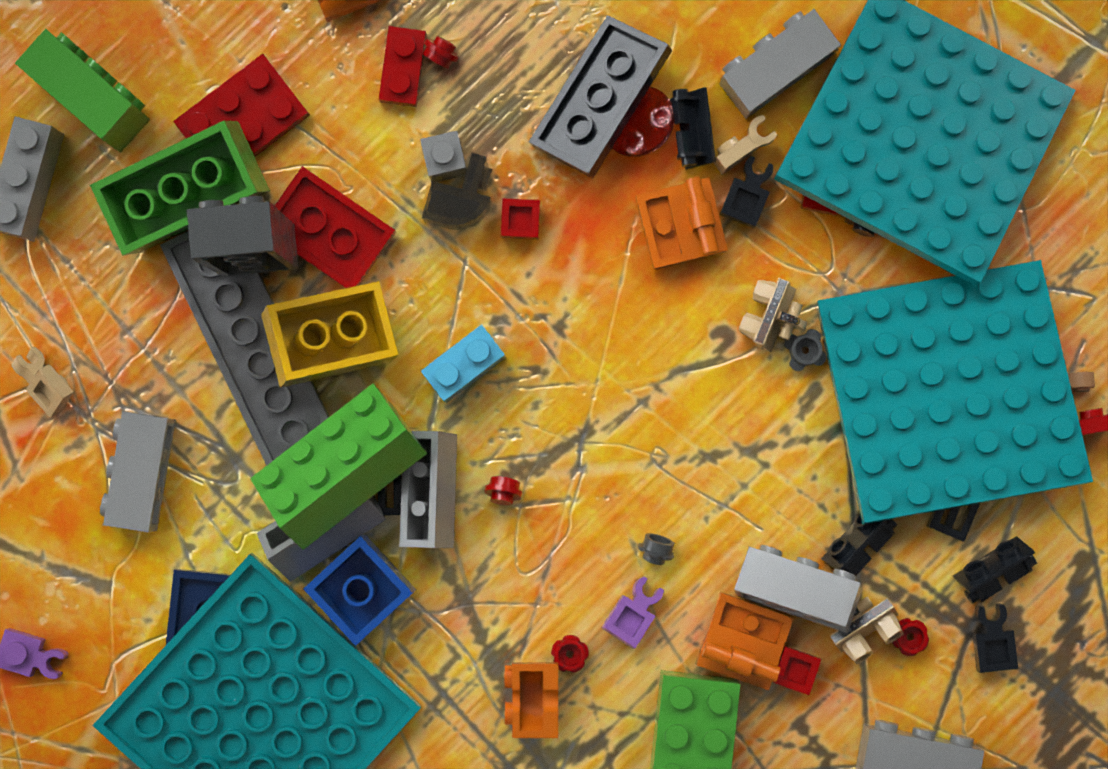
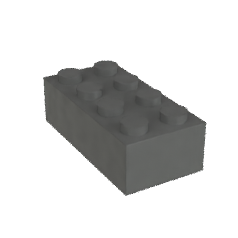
(242, 237)

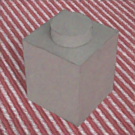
(444, 156)

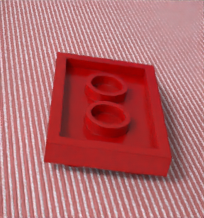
(255, 99)
(333, 229)

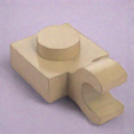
(735, 151)
(45, 384)

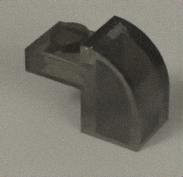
(458, 207)

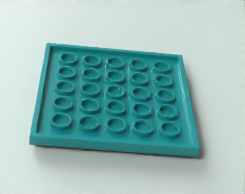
(925, 136)
(953, 393)
(257, 688)

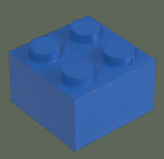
(359, 589)

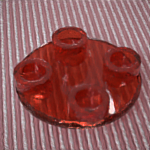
(647, 127)

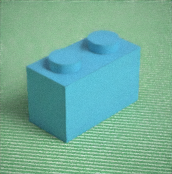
(463, 364)

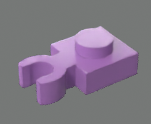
(630, 617)
(24, 653)

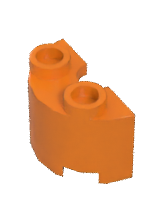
(534, 699)

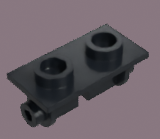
(695, 134)
(848, 551)
(1010, 559)

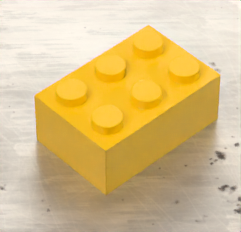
(329, 334)

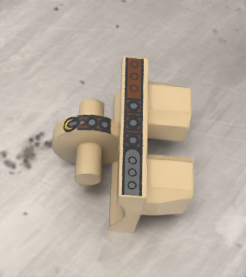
(778, 300)
(879, 618)

